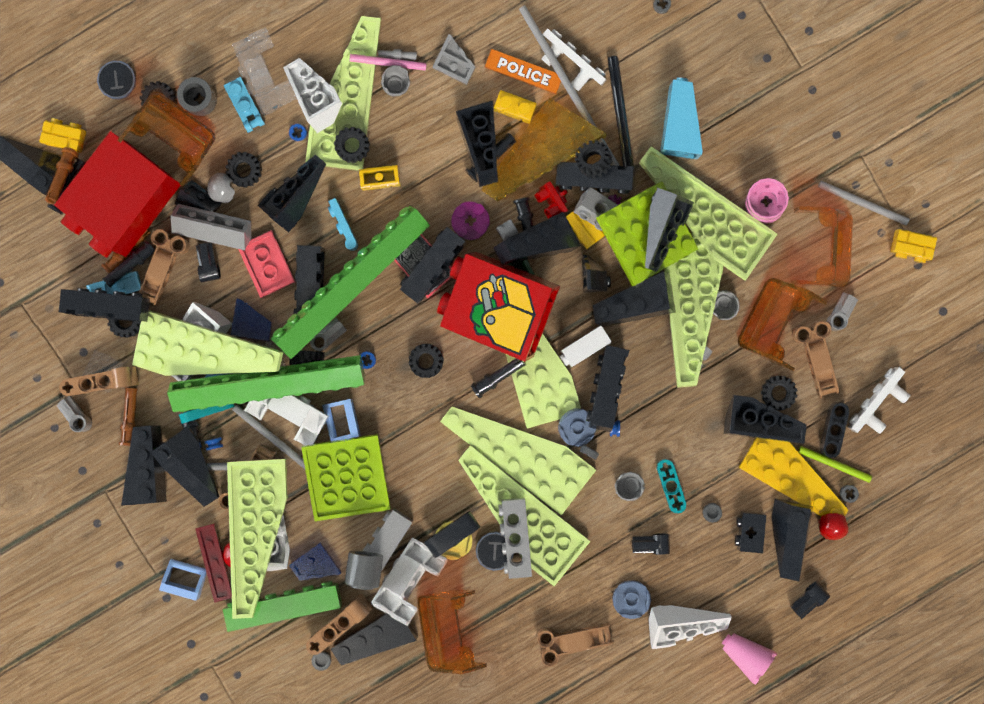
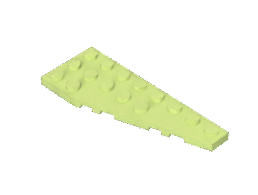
(355, 88)
(720, 225)
(695, 290)
(184, 348)
(544, 387)
(536, 463)
(255, 512)
(552, 540)

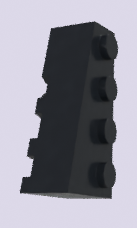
(541, 240)
(433, 265)
(308, 274)
(607, 388)
(144, 474)
(373, 638)

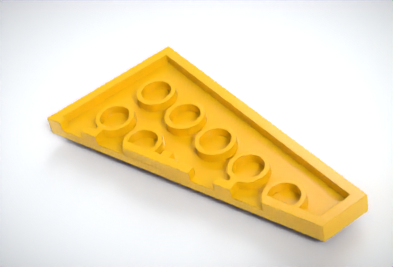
(788, 472)

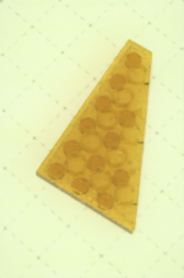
(547, 141)

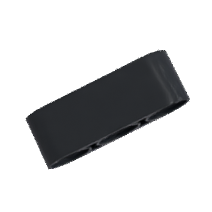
(837, 439)
(452, 534)

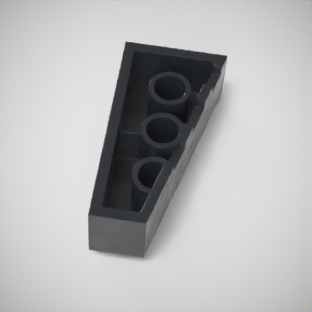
(478, 133)
(617, 178)
(645, 300)
(104, 305)

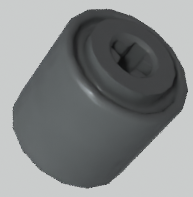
(189, 91)
(363, 570)

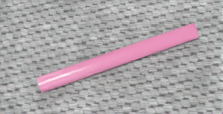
(387, 62)

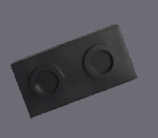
(755, 542)

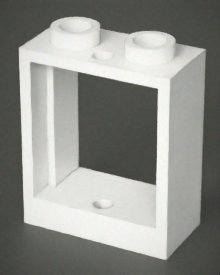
(585, 347)

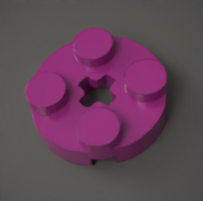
(461, 214)

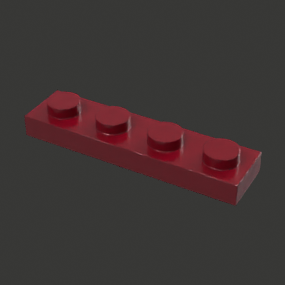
(214, 562)

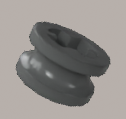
(658, 9)
(855, 493)

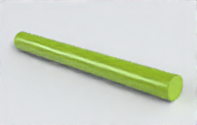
(835, 464)

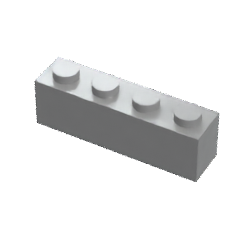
(211, 227)
(389, 535)

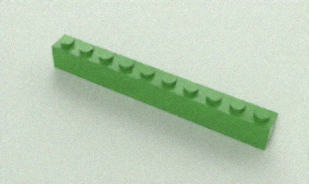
(350, 281)
(259, 386)

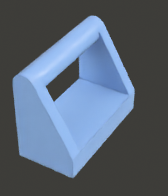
(351, 418)
(182, 590)

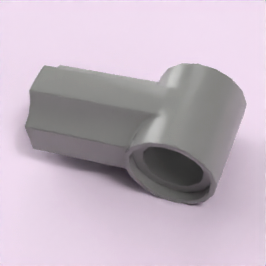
(842, 310)
(329, 334)
(73, 413)

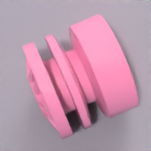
(774, 193)

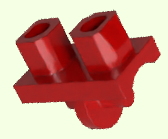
(554, 198)

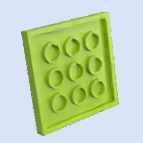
(628, 233)
(346, 477)

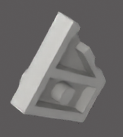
(454, 62)

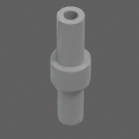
(397, 54)

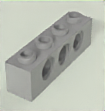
(589, 203)
(523, 567)

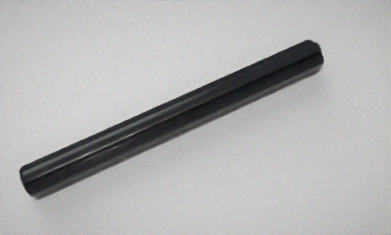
(620, 111)

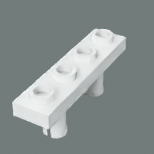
(586, 73)
(889, 386)

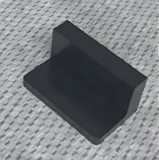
(195, 196)

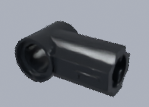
(208, 267)
(656, 544)
(813, 597)

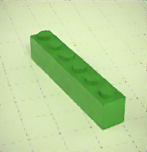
(288, 606)

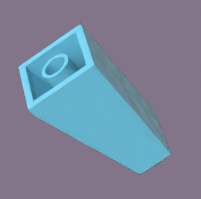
(681, 124)

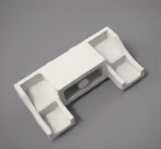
(296, 411)
(403, 578)

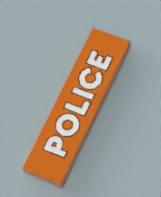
(523, 71)

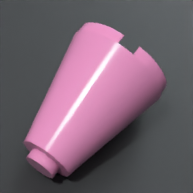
(749, 656)

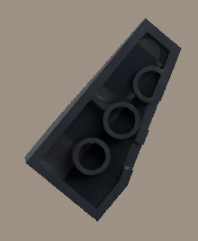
(184, 461)

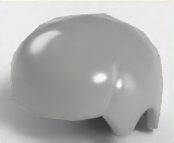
(395, 80)
(220, 189)
(726, 305)
(629, 486)

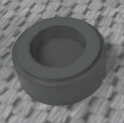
(589, 452)
(712, 512)
(321, 661)

